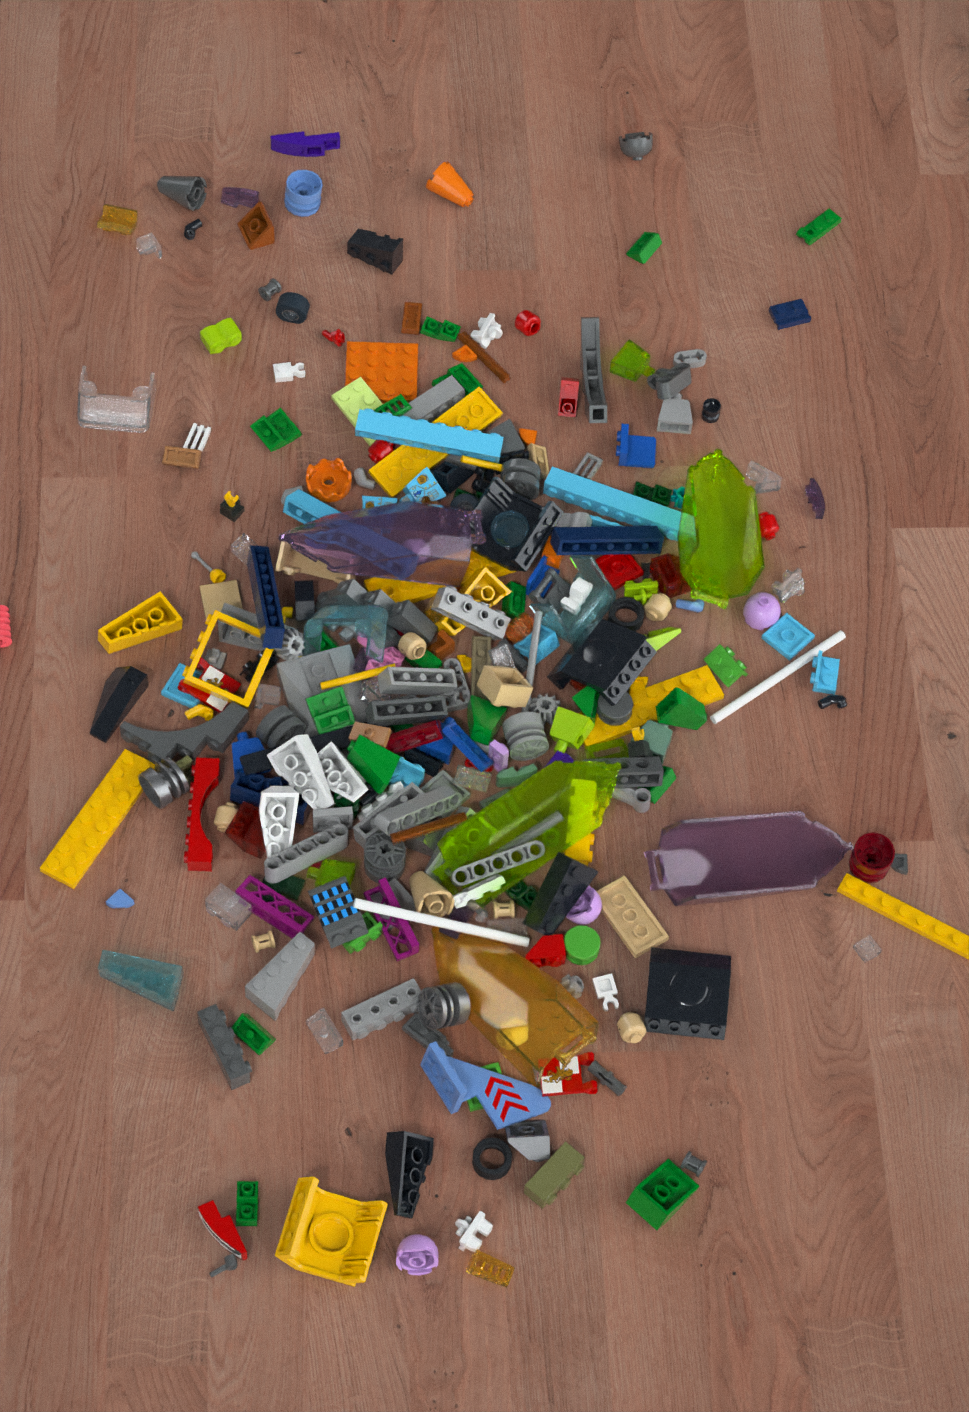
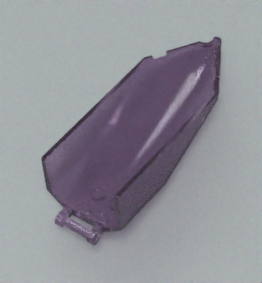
(393, 542)
(743, 857)

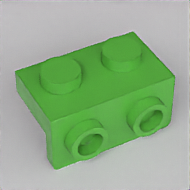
(725, 665)
(374, 932)

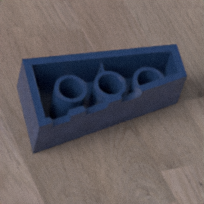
(250, 787)

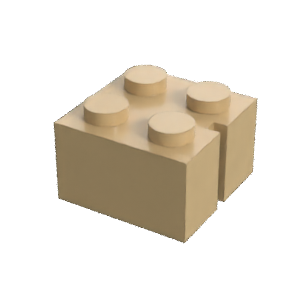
(504, 686)

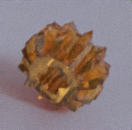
(520, 627)

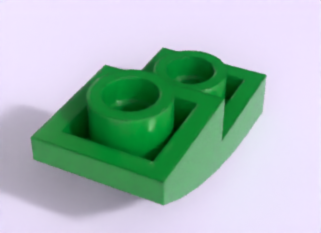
(442, 331)
(247, 1203)

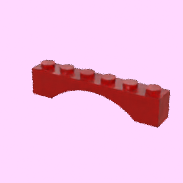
(206, 779)

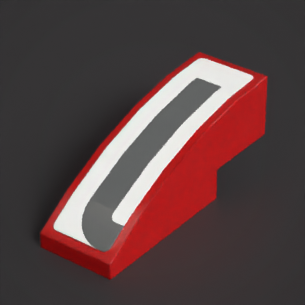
(222, 1229)

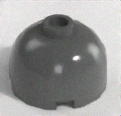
(636, 144)

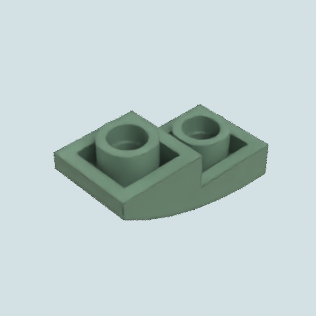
(510, 777)

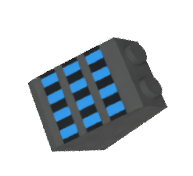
(335, 912)

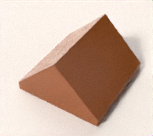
(257, 227)

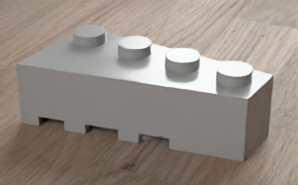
(235, 636)
(277, 980)

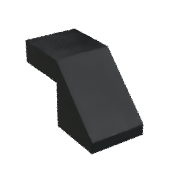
(304, 599)

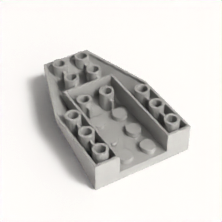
(303, 677)

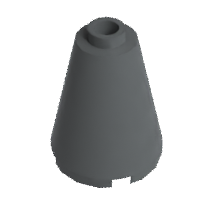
(184, 190)

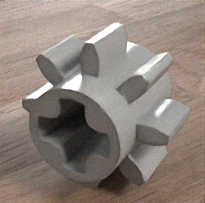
(573, 985)

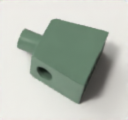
(658, 737)

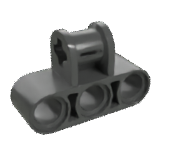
(670, 381)

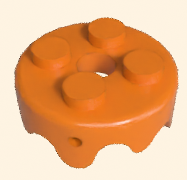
(324, 471)

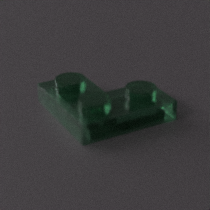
(290, 887)

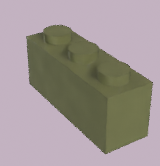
(554, 1175)

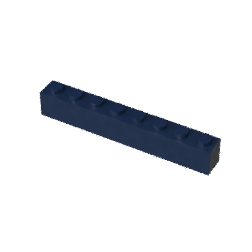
(265, 597)

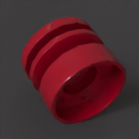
(872, 848)

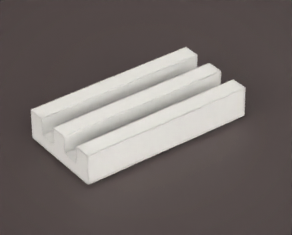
(200, 429)

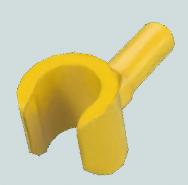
(287, 612)

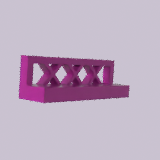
(272, 915)
(403, 926)

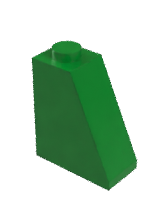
(681, 710)
(484, 719)
(372, 762)

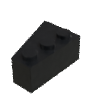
(376, 250)

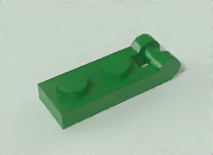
(819, 226)

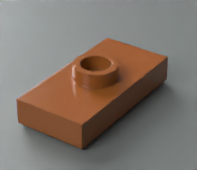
(411, 318)

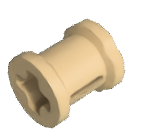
(503, 909)
(259, 946)

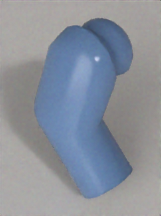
(696, 606)

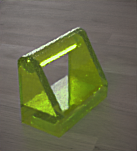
(607, 745)

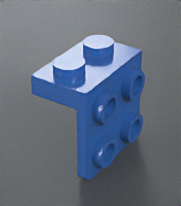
(635, 450)

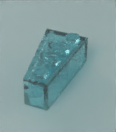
(145, 977)

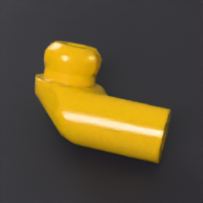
(200, 710)

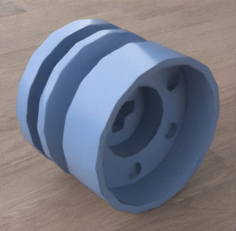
(303, 193)

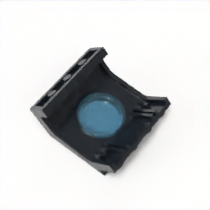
(513, 526)

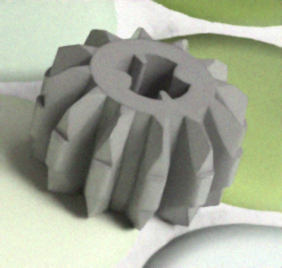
(292, 645)
(545, 707)

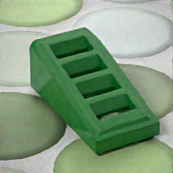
(394, 402)

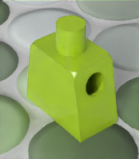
(569, 729)

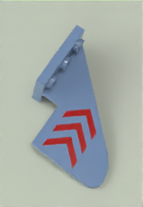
(501, 1096)

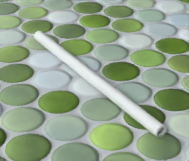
(777, 677)
(441, 922)

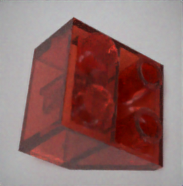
(666, 571)
(246, 830)

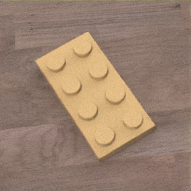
(631, 917)

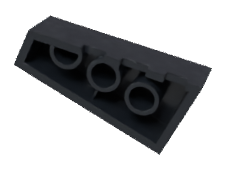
(558, 893)

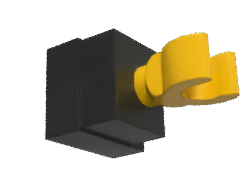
(231, 507)
(640, 747)

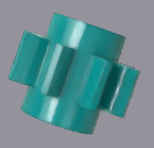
(677, 497)

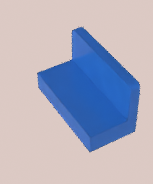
(537, 575)

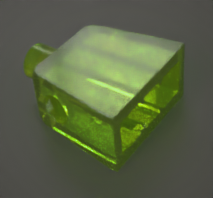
(631, 362)
(332, 870)

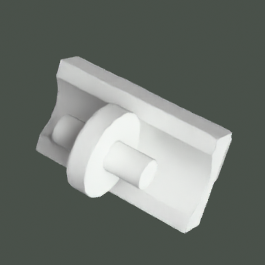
(488, 331)
(479, 1225)

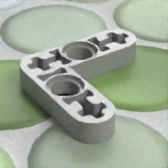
(453, 697)

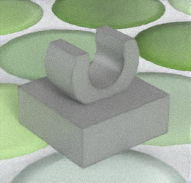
(216, 658)

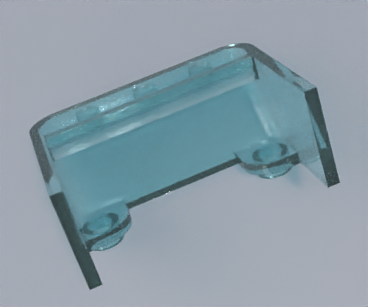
(595, 607)
(369, 623)

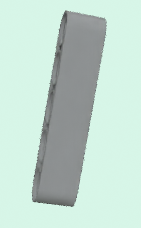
(418, 810)
(306, 853)
(505, 857)

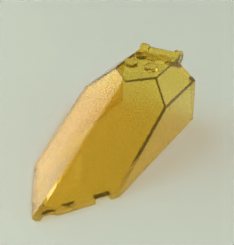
(514, 1002)

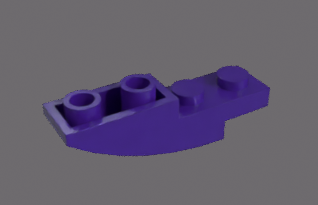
(304, 146)

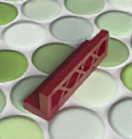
(415, 736)

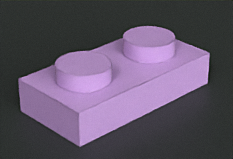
(499, 755)

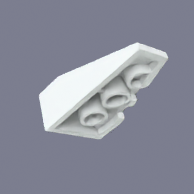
(301, 767)
(340, 773)
(278, 817)

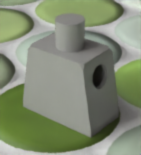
(675, 416)

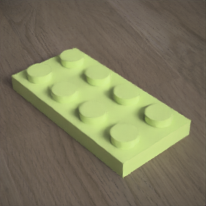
(354, 397)

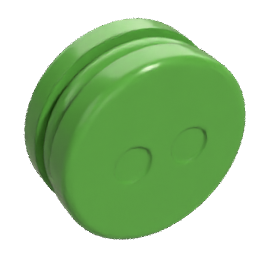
(581, 945)

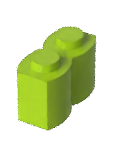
(220, 336)

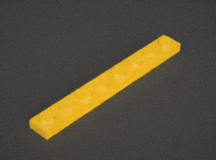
(905, 915)

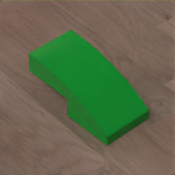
(428, 660)

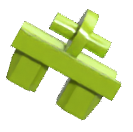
(641, 591)

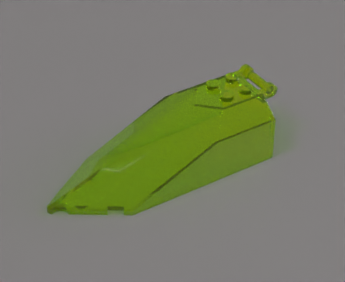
(719, 532)
(574, 789)

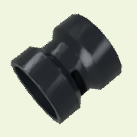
(711, 410)

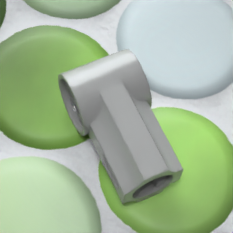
(632, 796)

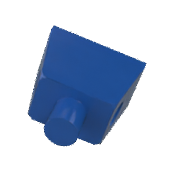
(243, 747)
(442, 748)

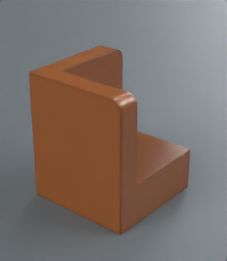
(443, 646)

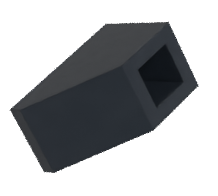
(451, 476)

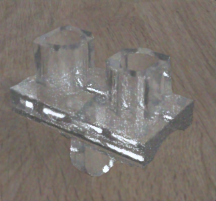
(792, 585)
(472, 778)

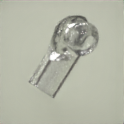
(481, 912)

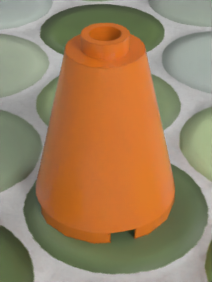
(450, 185)

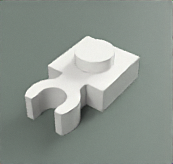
(285, 372)
(605, 989)

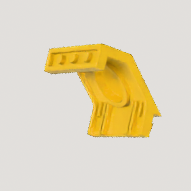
(330, 1233)

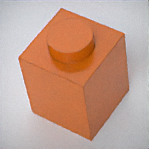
(552, 559)

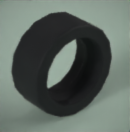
(627, 603)
(492, 1143)

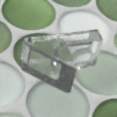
(765, 479)
(501, 656)

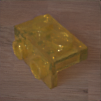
(118, 219)

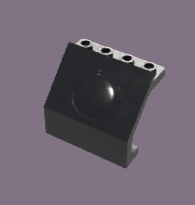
(604, 659)
(687, 993)

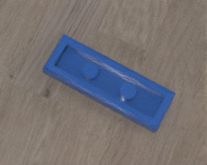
(467, 746)

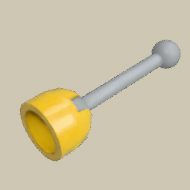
(216, 575)

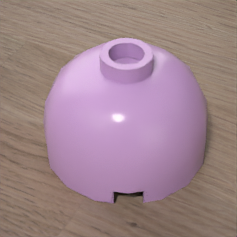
(761, 610)
(586, 908)
(417, 1255)

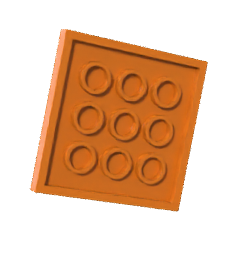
(384, 367)

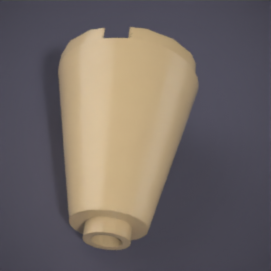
(430, 896)

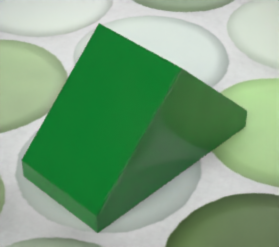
(587, 701)

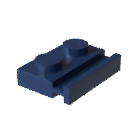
(789, 314)

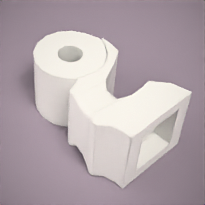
(578, 593)

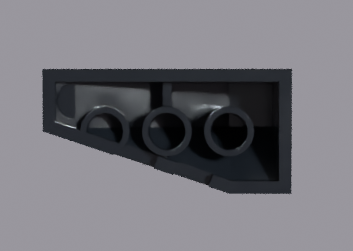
(117, 699)
(406, 1161)

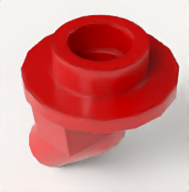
(335, 336)

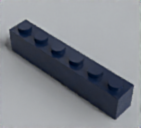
(607, 540)

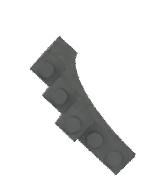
(591, 371)
(401, 615)
(215, 733)

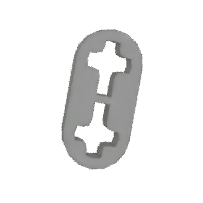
(691, 358)

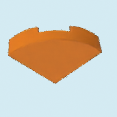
(464, 354)
(527, 436)

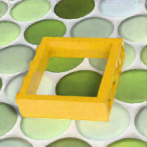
(196, 654)

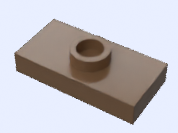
(181, 457)
(375, 733)

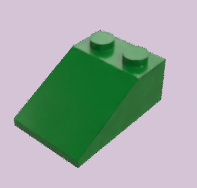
(662, 1194)

